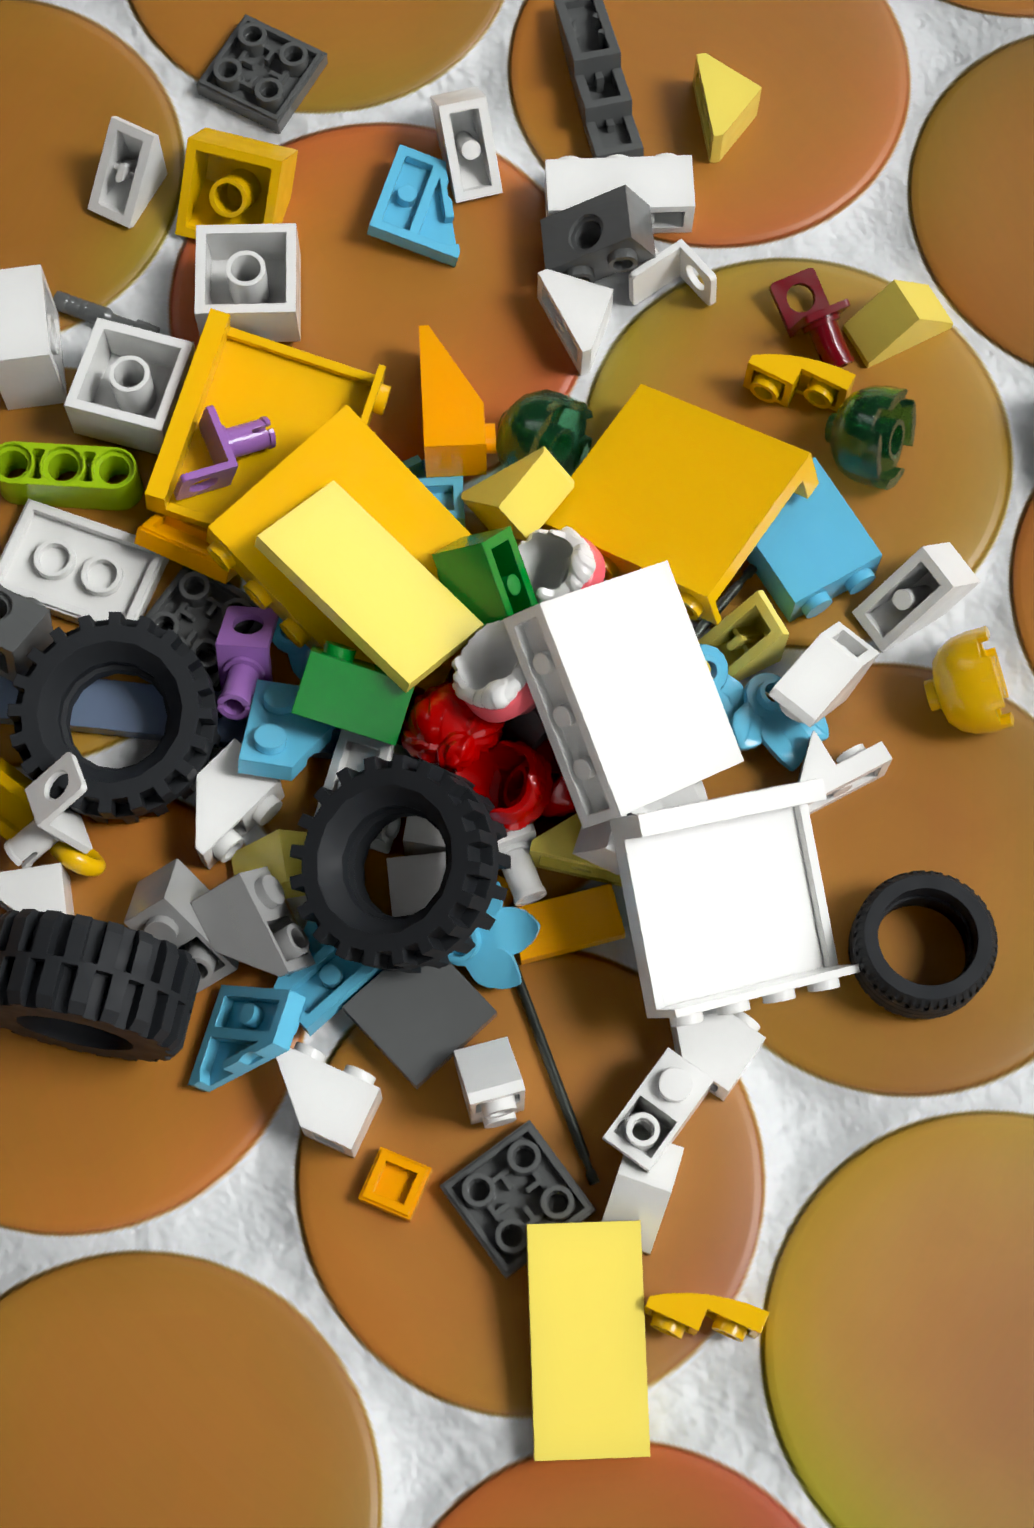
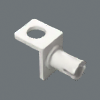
(667, 266)
(52, 817)
(522, 876)

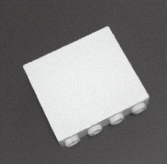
(623, 692)
(727, 902)

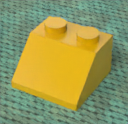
(233, 181)

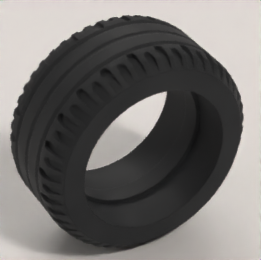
(953, 901)

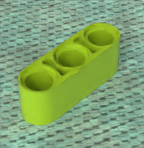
(85, 490)

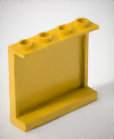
(244, 381)
(372, 475)
(681, 491)

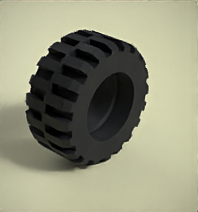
(94, 985)

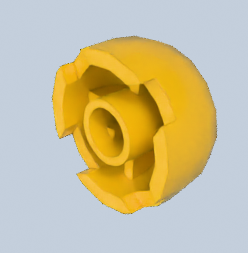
(969, 684)

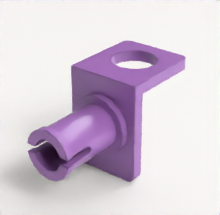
(224, 448)
(243, 659)

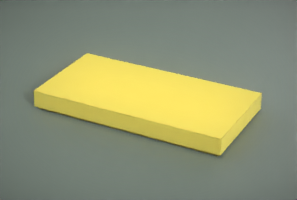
(368, 585)
(587, 1340)

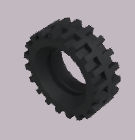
(99, 651)
(340, 843)

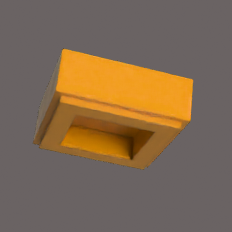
(395, 1184)

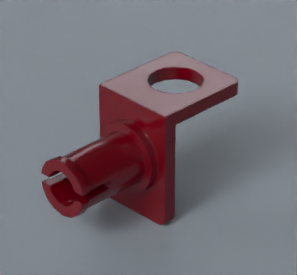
(818, 322)

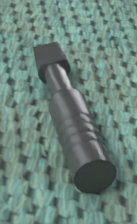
(90, 311)

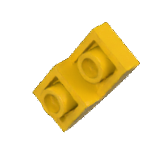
(781, 376)
(685, 1312)

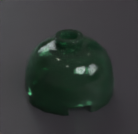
(547, 421)
(870, 434)

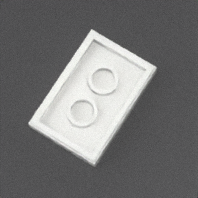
(78, 565)

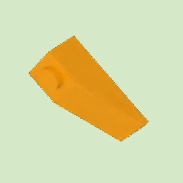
(452, 415)

